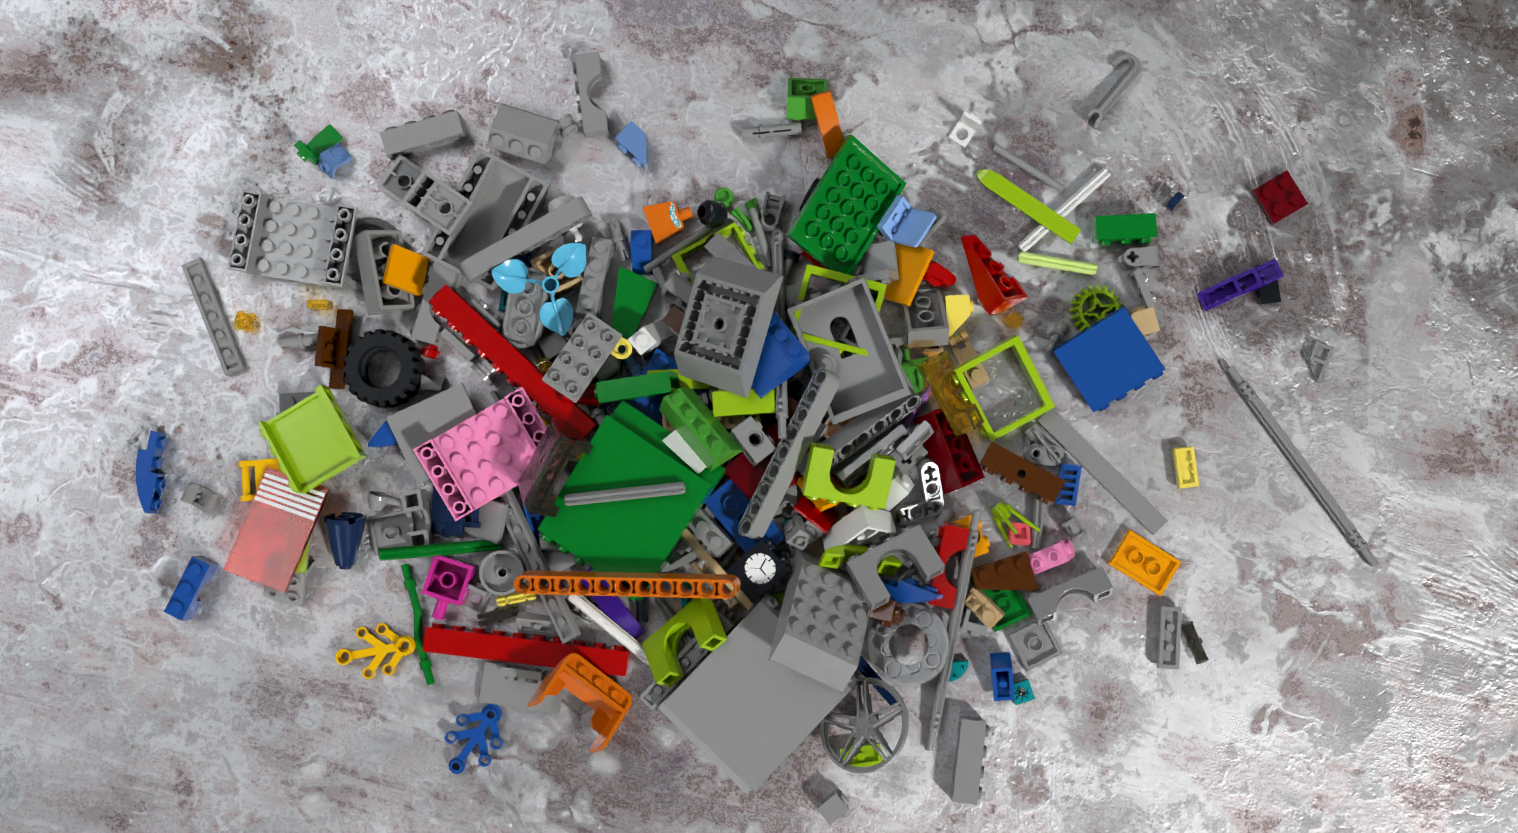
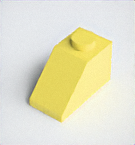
(957, 309)

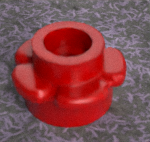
(430, 351)

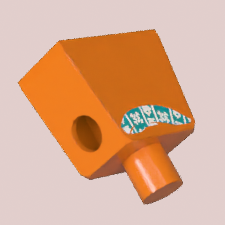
(666, 220)

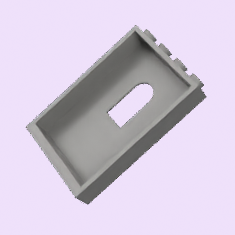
(864, 380)

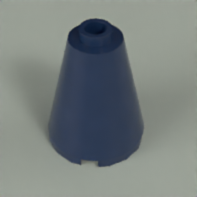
(345, 537)

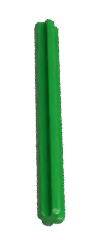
(437, 549)

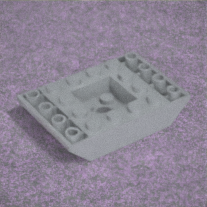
(746, 304)

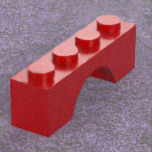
(952, 538)

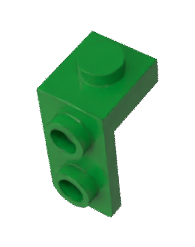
(320, 143)

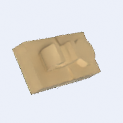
(983, 607)

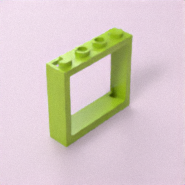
(739, 234)
(842, 278)
(1030, 373)

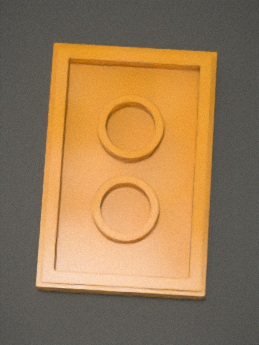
(911, 268)
(1144, 562)

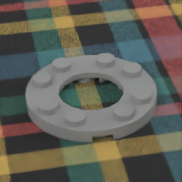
(919, 672)

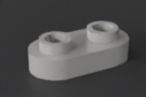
(1043, 456)

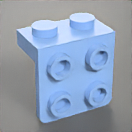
(905, 224)

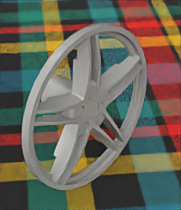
(866, 727)

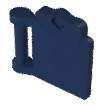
(443, 521)

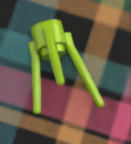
(1001, 513)

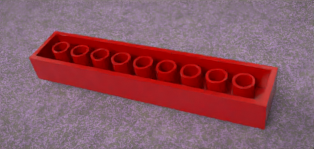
(507, 359)

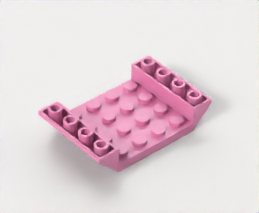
(483, 453)

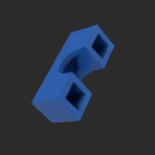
(184, 599)

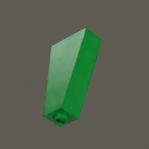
(631, 302)
(637, 387)

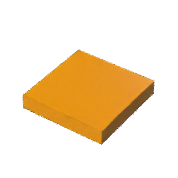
(405, 270)

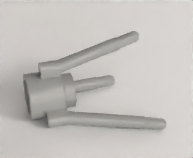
(1037, 434)

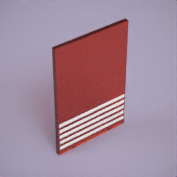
(275, 532)

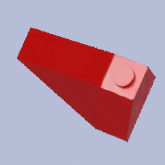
(992, 284)

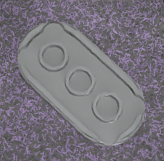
(521, 317)

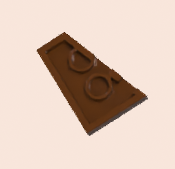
(1005, 574)

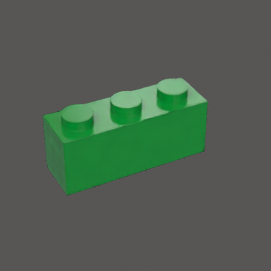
(1124, 229)

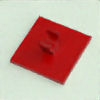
(822, 519)

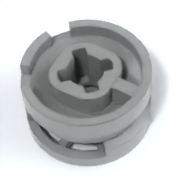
(486, 371)

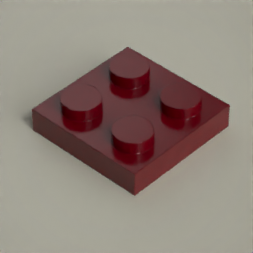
(1279, 197)

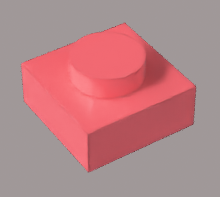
(1022, 537)

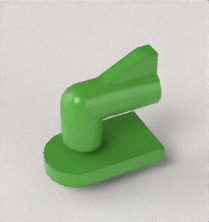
(746, 222)

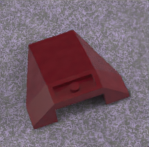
(741, 470)

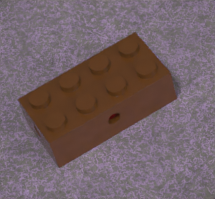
(1036, 479)

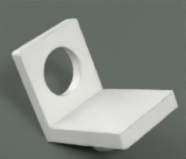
(967, 122)

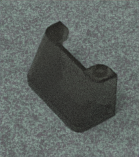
(547, 463)

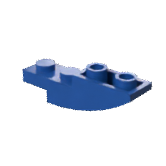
(148, 480)
(910, 592)

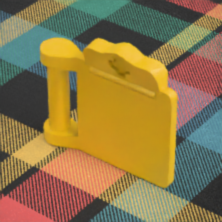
(260, 468)

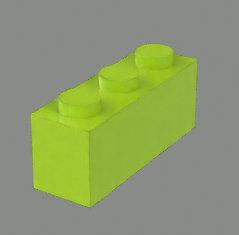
(731, 404)

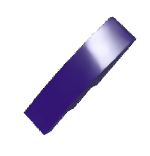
(1240, 285)
(618, 612)

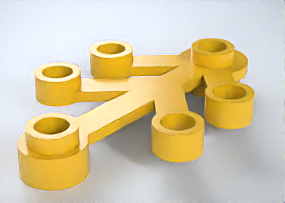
(380, 650)

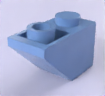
(635, 143)

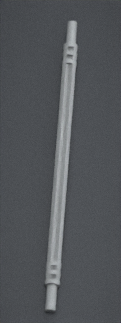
(781, 396)
(1302, 466)
(953, 630)

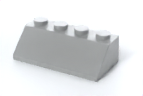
(372, 256)

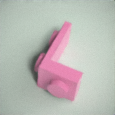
(1052, 556)

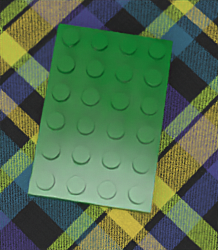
(846, 207)

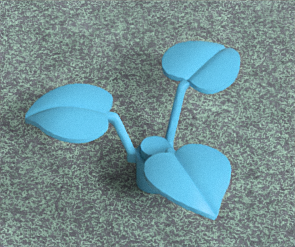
(555, 314)

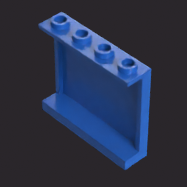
(1109, 359)

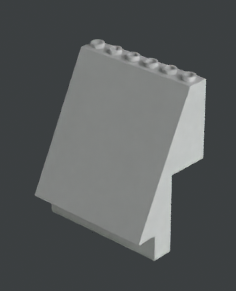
(746, 707)

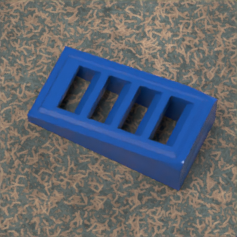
(1075, 485)

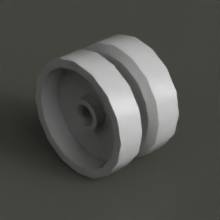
(491, 575)

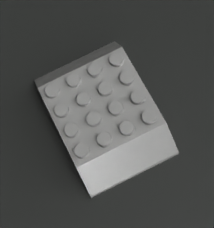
(504, 203)
(820, 624)

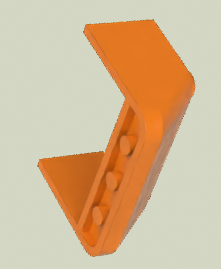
(592, 688)

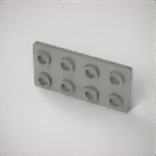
(582, 357)
(515, 686)

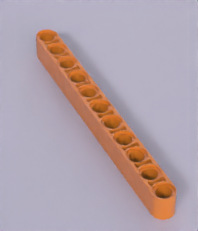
(635, 580)

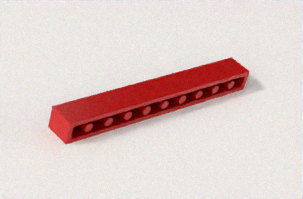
(521, 649)

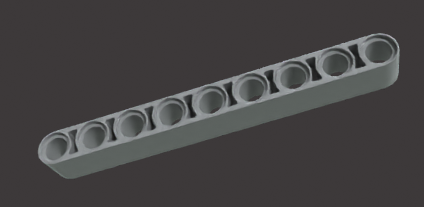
(789, 454)

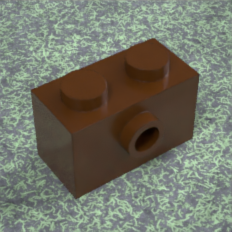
(888, 614)

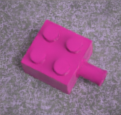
(448, 583)

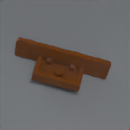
(333, 345)

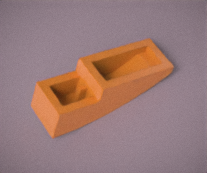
(827, 123)

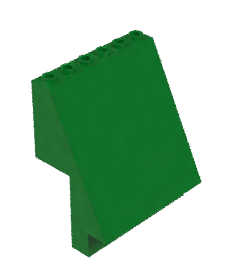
(633, 532)

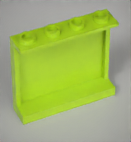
(312, 441)

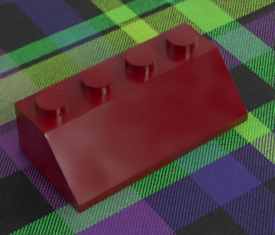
(951, 453)

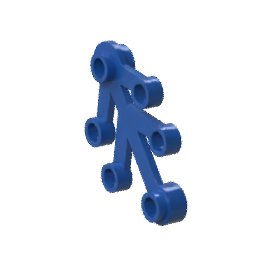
(477, 735)

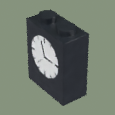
(760, 568)

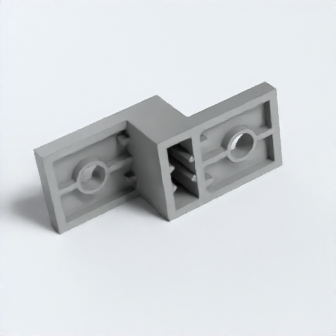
(425, 195)

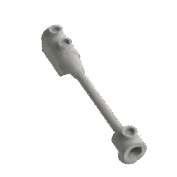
(678, 292)

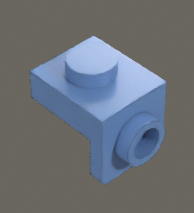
(333, 159)

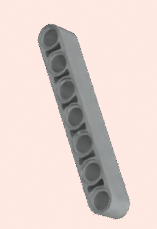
(526, 239)
(866, 428)

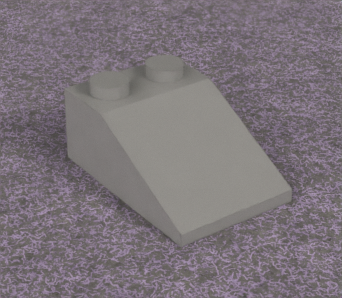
(926, 319)

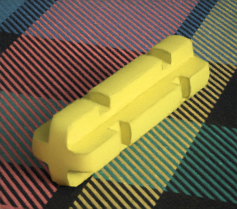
(515, 597)

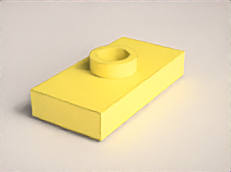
(1185, 467)

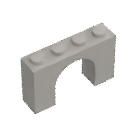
(911, 544)

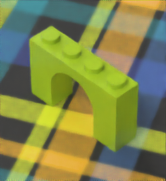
(871, 492)
(662, 645)

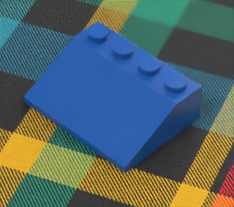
(779, 359)

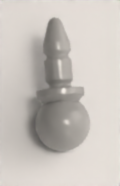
(1059, 330)

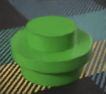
(724, 195)

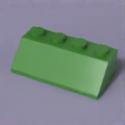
(699, 427)

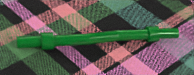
(410, 585)

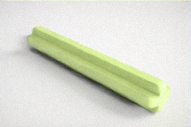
(1057, 263)

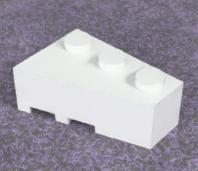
(859, 528)

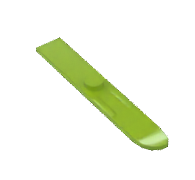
(1028, 205)

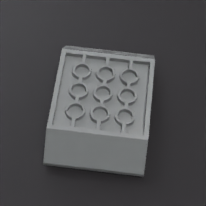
(292, 240)

